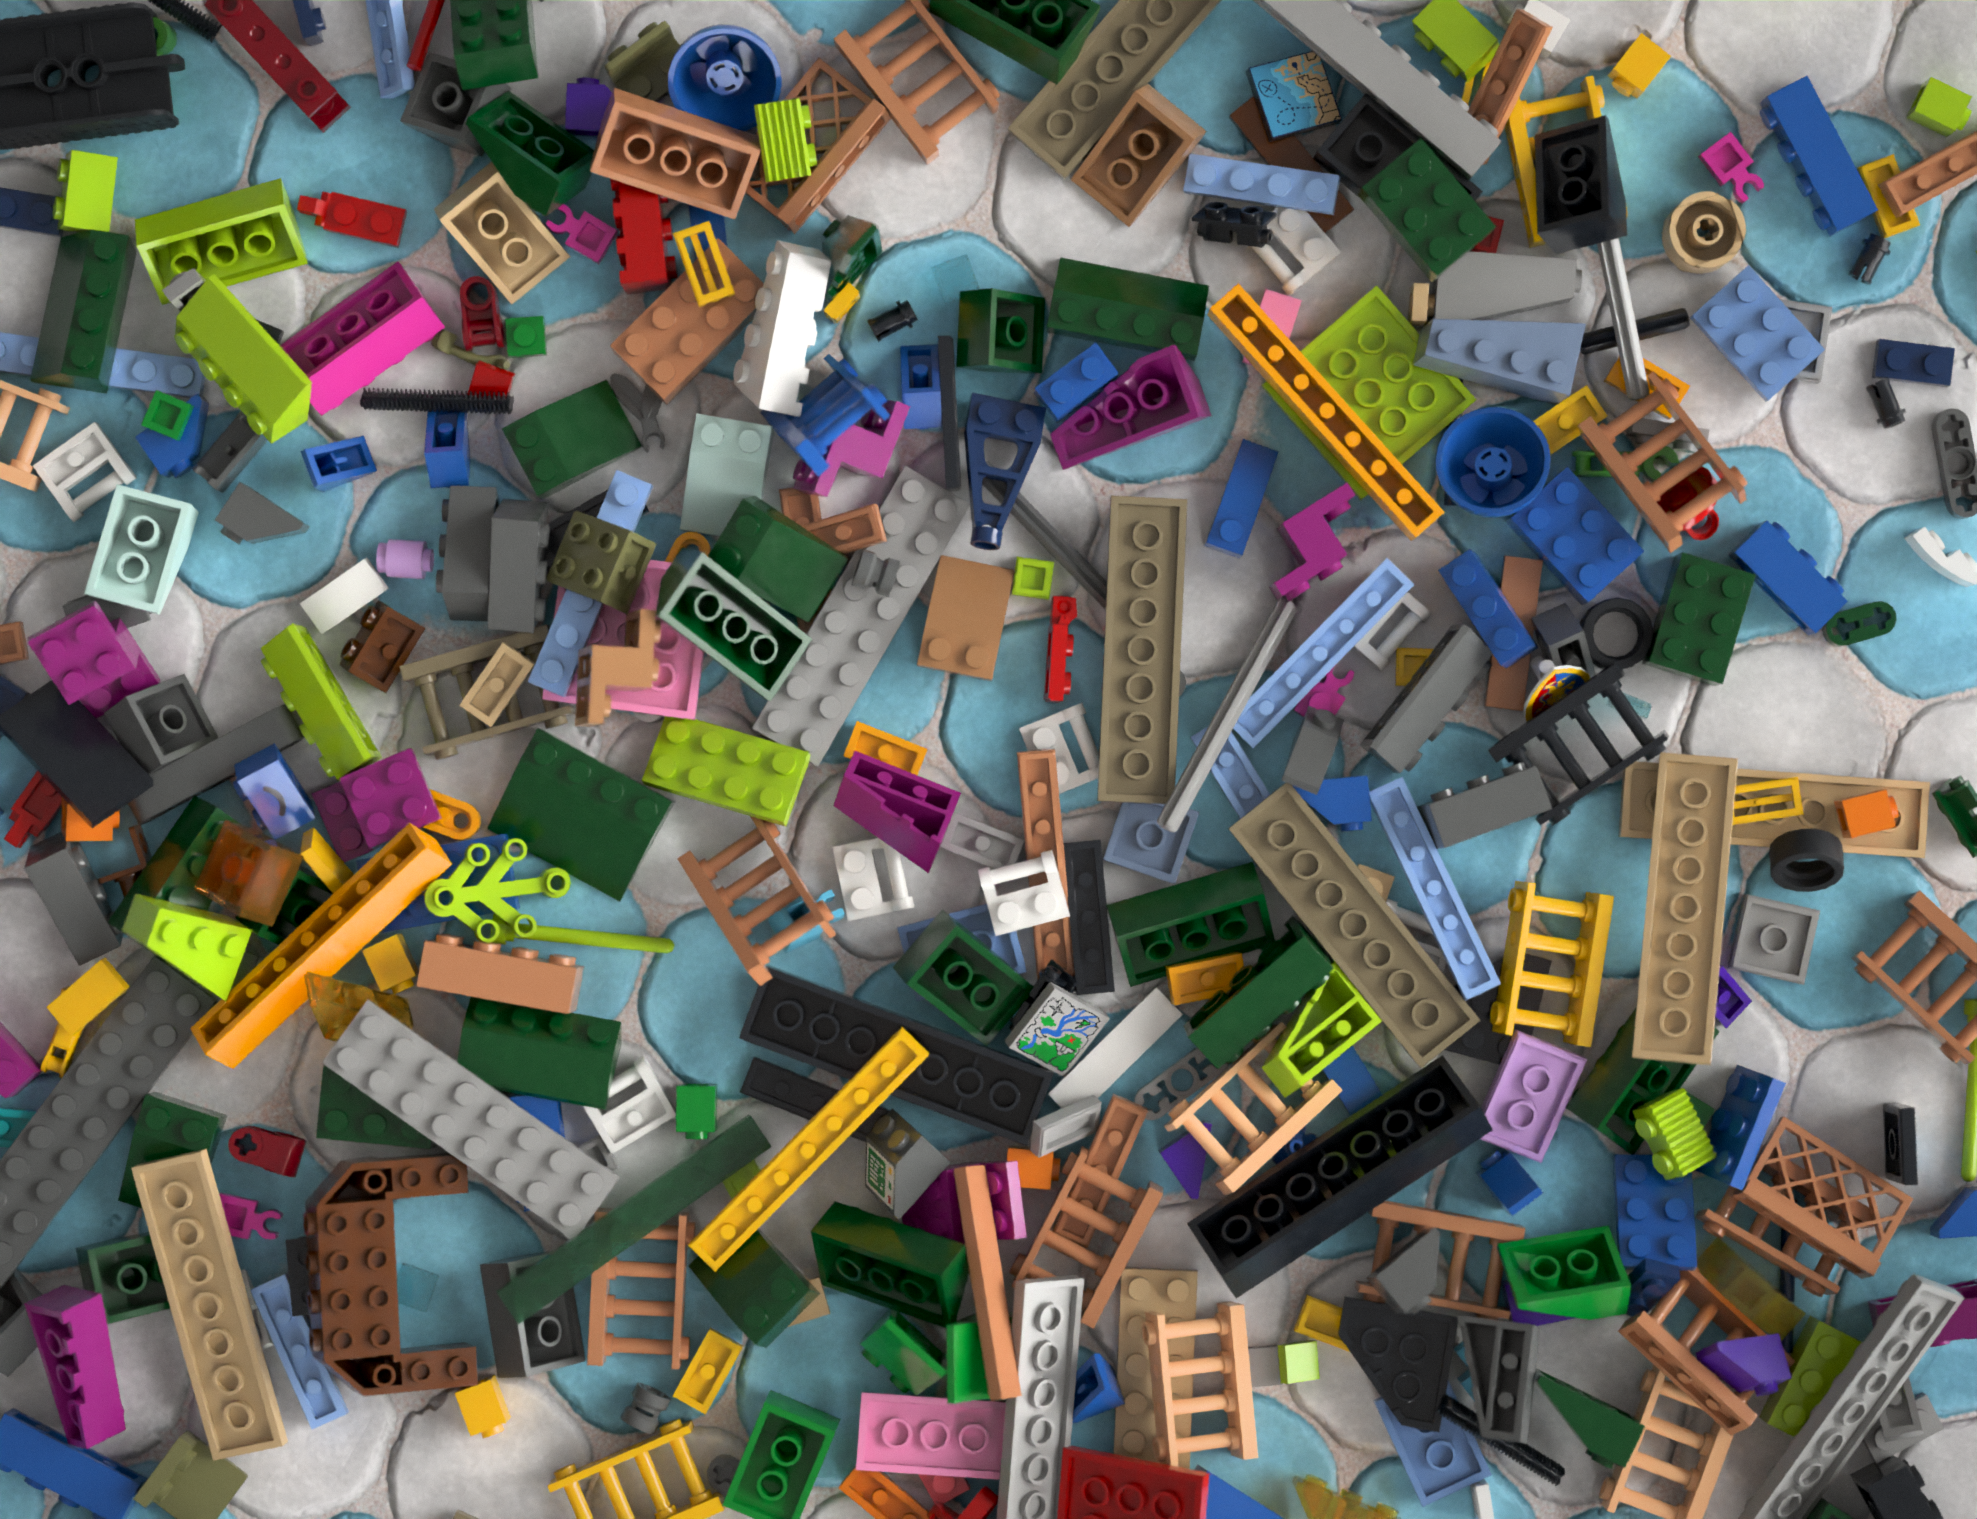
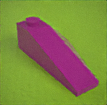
(1143, 403)

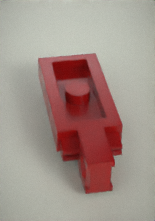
(356, 217)
(1059, 647)
(33, 810)

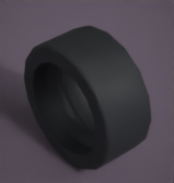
(1639, 617)
(1806, 845)

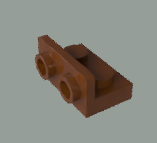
(380, 646)

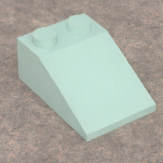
(724, 467)
(141, 549)

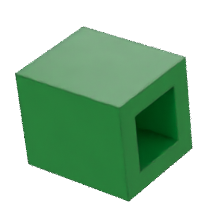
(696, 1110)

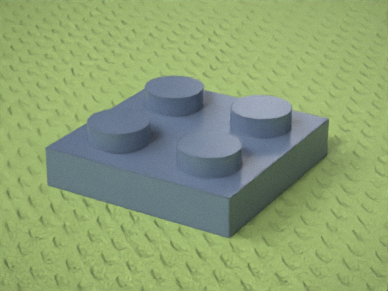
(1144, 845)

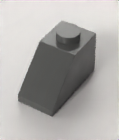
(256, 518)
(1562, 638)
(1312, 749)

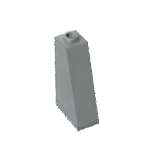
(1503, 285)

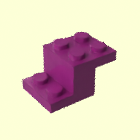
(857, 450)
(1313, 543)
(93, 659)
(376, 805)
(939, 1210)

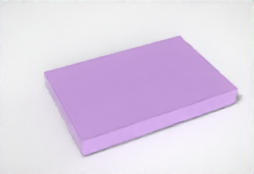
(1530, 1094)

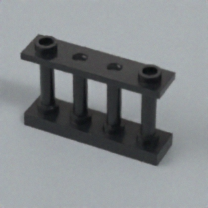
(1576, 706)

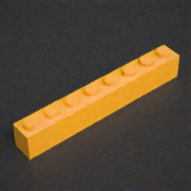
(1324, 412)
(321, 945)

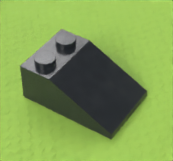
(1578, 186)

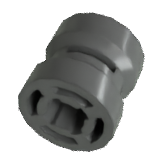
(875, 573)
(645, 1408)

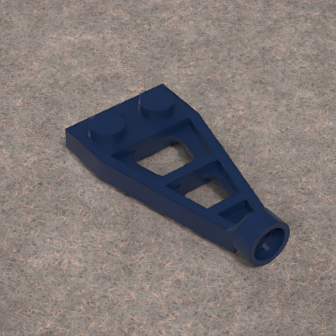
(1006, 422)

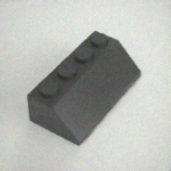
(1427, 699)

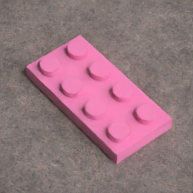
(930, 1436)

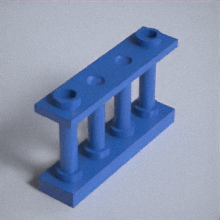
(827, 413)

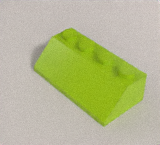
(226, 235)
(243, 361)
(319, 701)

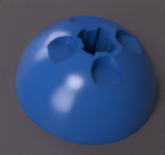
(722, 92)
(1493, 443)

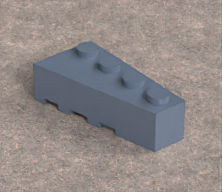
(1506, 355)

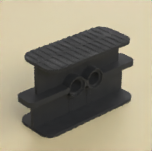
(125, 97)

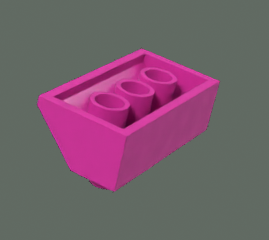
(362, 337)

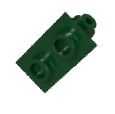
(1957, 800)

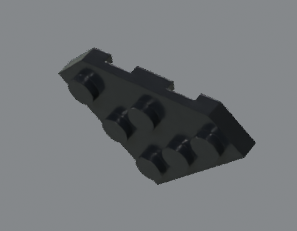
(1480, 1040)
(1402, 1357)

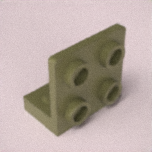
(645, 64)
(601, 561)
(190, 1482)

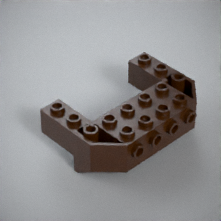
(355, 1276)

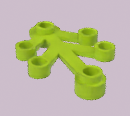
(491, 890)

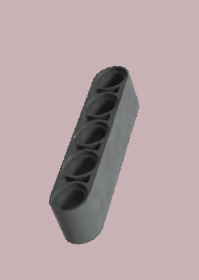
(214, 763)

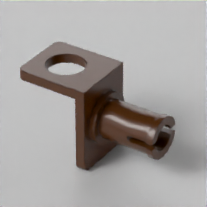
(128, 876)

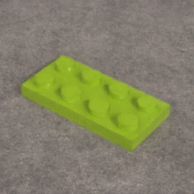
(726, 769)

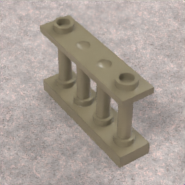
(461, 665)

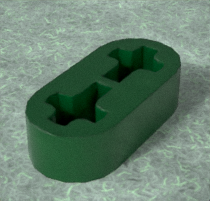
(1861, 632)

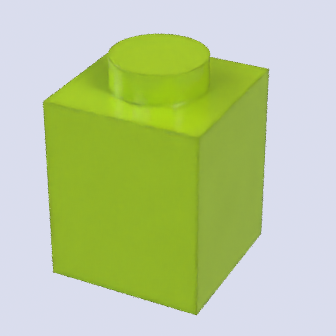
(1940, 107)

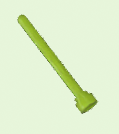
(584, 937)
(1969, 1149)

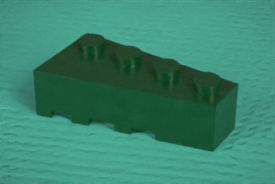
(178, 862)

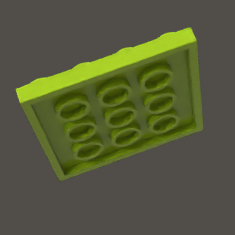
(1371, 366)

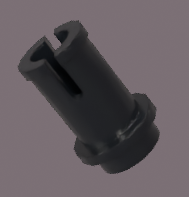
(1871, 257)
(892, 320)
(1886, 404)

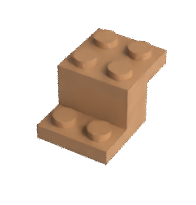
(617, 668)

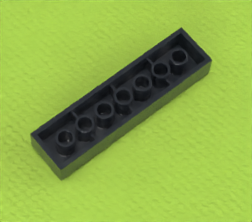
(845, 1032)
(1340, 1176)

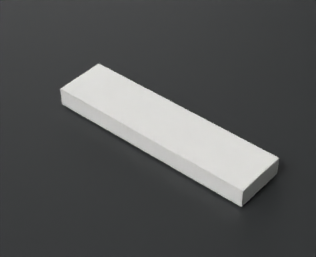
(1117, 1050)

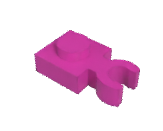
(1727, 161)
(587, 235)
(1325, 694)
(243, 1217)

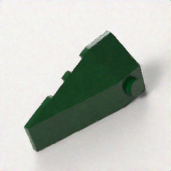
(852, 249)

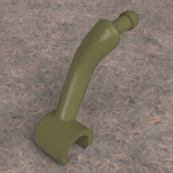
(445, 342)

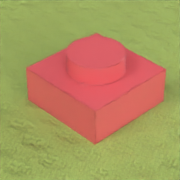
(944, 1487)

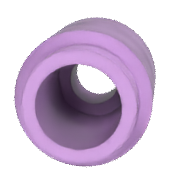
(404, 559)

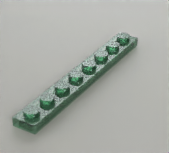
(633, 1219)

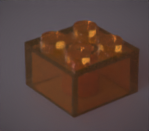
(248, 873)

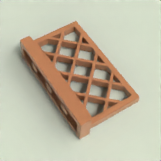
(836, 157)
(1812, 1229)

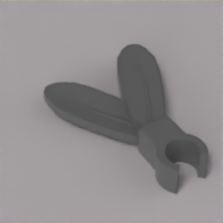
(642, 407)

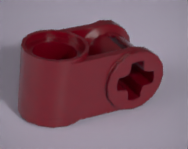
(481, 317)
(274, 1151)

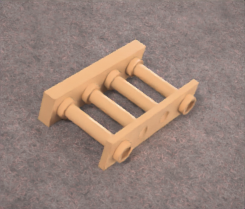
(19, 470)
(1261, 1145)
(1234, 1399)
(1698, 1481)

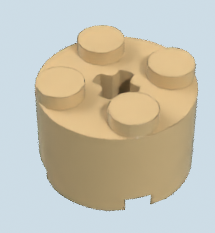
(1709, 212)

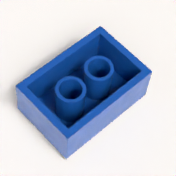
(1575, 536)

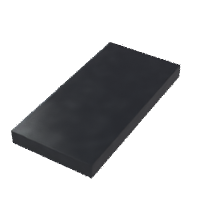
(74, 754)

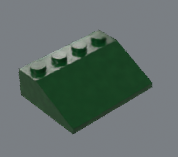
(580, 814)

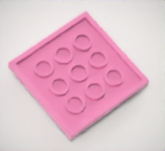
(679, 660)

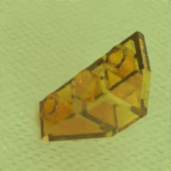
(338, 1002)
(1748, 1289)
(1327, 1504)

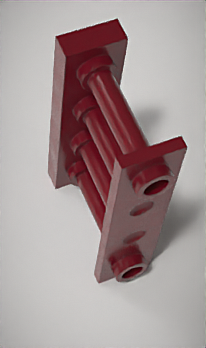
(281, 60)

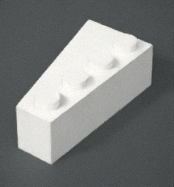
(783, 328)

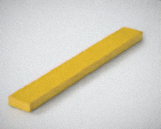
(808, 1149)

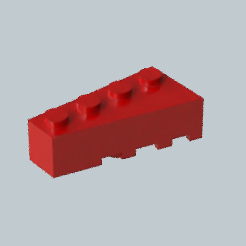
(642, 239)

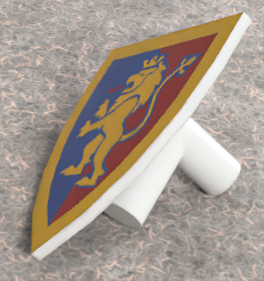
(1552, 684)

